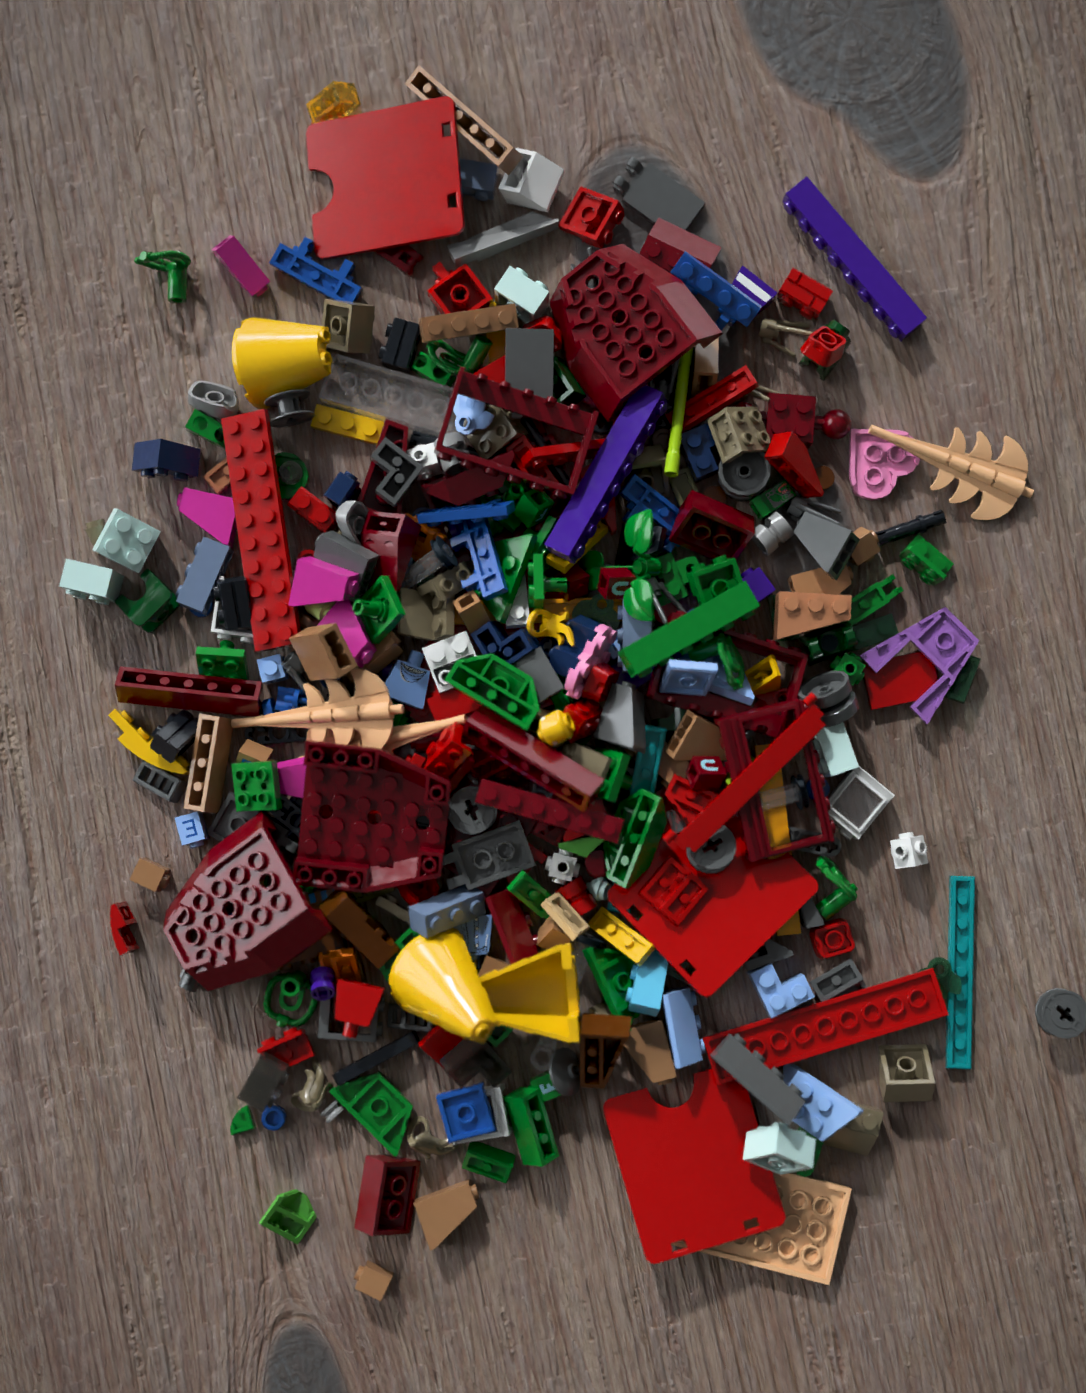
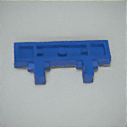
(300, 266)
(730, 300)
(644, 497)
(456, 514)
(488, 571)

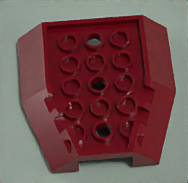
(658, 316)
(348, 847)
(267, 923)

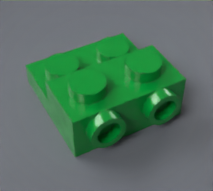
(714, 579)

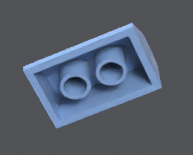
(682, 1026)

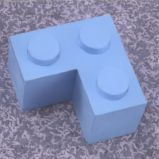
(778, 995)

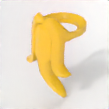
(550, 626)

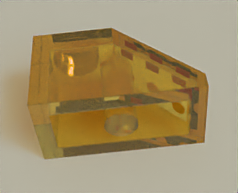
(333, 102)

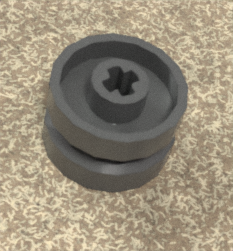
(747, 486)
(834, 696)

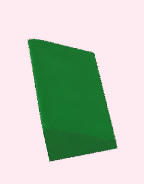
(489, 1161)

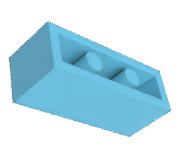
(647, 985)

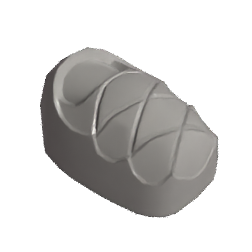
(213, 399)
(351, 519)

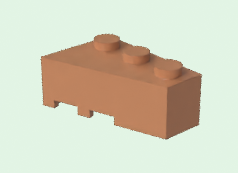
(808, 612)

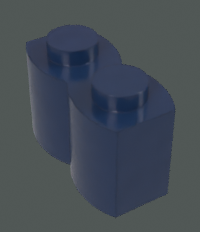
(342, 489)

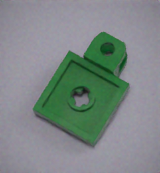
(674, 576)

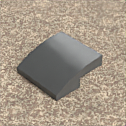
(539, 668)
(838, 981)

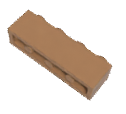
(468, 323)
(208, 764)

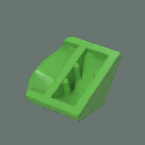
(581, 846)
(289, 1215)

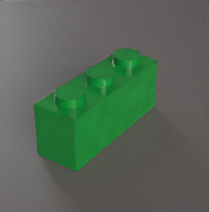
(531, 1126)

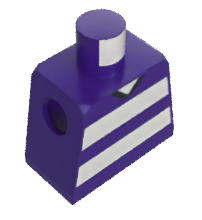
(754, 288)

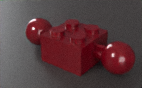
(797, 415)

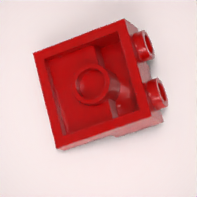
(592, 217)

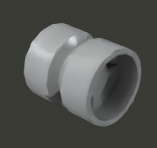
(456, 441)
(771, 533)

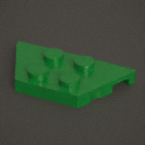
(514, 558)
(612, 975)
(377, 1107)

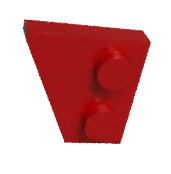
(685, 801)

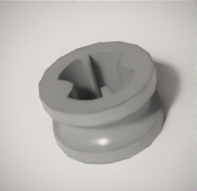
(331, 1111)

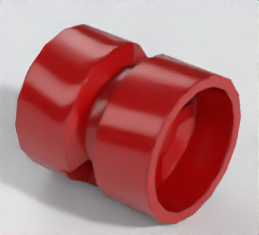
(576, 895)

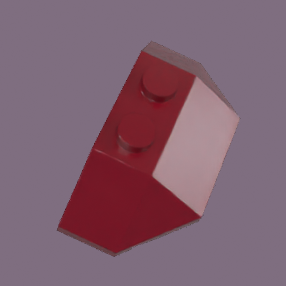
(470, 484)

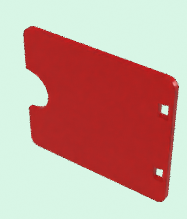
(387, 177)
(732, 917)
(689, 1168)

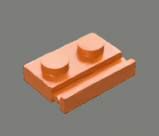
(343, 964)

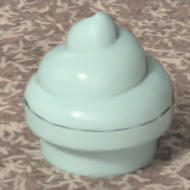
(599, 888)

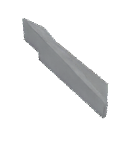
(501, 238)

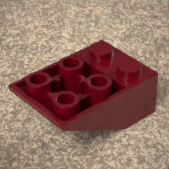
(393, 539)

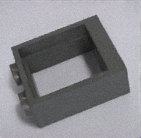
(325, 1018)

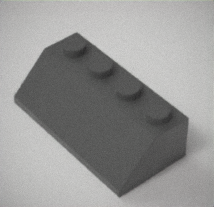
(758, 1078)

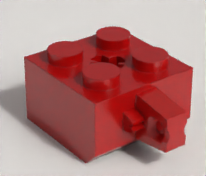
(456, 283)

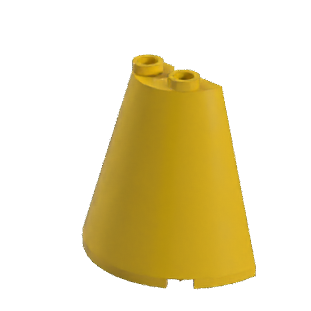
(278, 357)

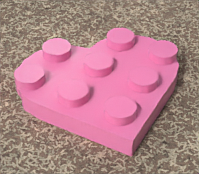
(877, 464)
(593, 653)

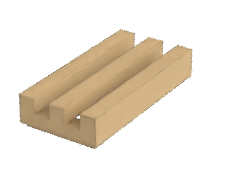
(565, 916)

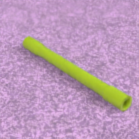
(673, 456)

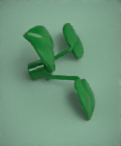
(639, 598)

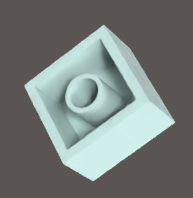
(528, 296)
(126, 540)
(89, 580)
(834, 751)
(779, 1148)

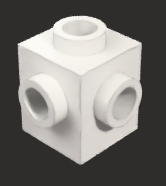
(426, 457)
(909, 850)
(552, 866)

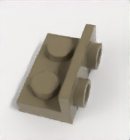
(446, 583)

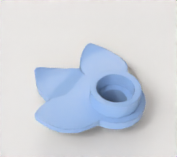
(474, 412)

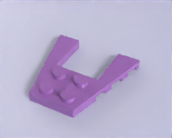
(943, 642)

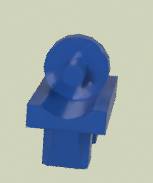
(290, 698)

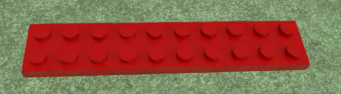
(261, 528)
(837, 1021)

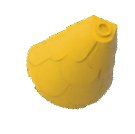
(442, 985)
(538, 994)

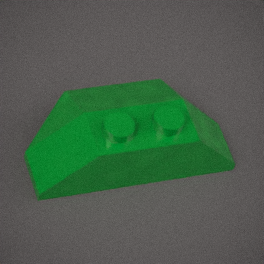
(497, 687)
(638, 839)

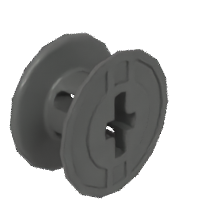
(289, 408)
(466, 823)
(715, 861)
(1051, 1020)

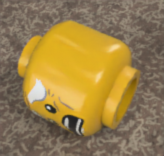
(555, 728)

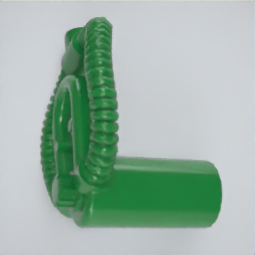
(176, 271)
(471, 361)
(729, 656)
(841, 896)
(290, 986)

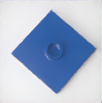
(466, 1112)

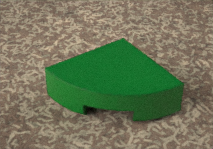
(242, 1121)

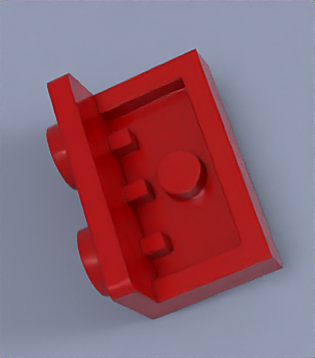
(447, 752)
(290, 1049)

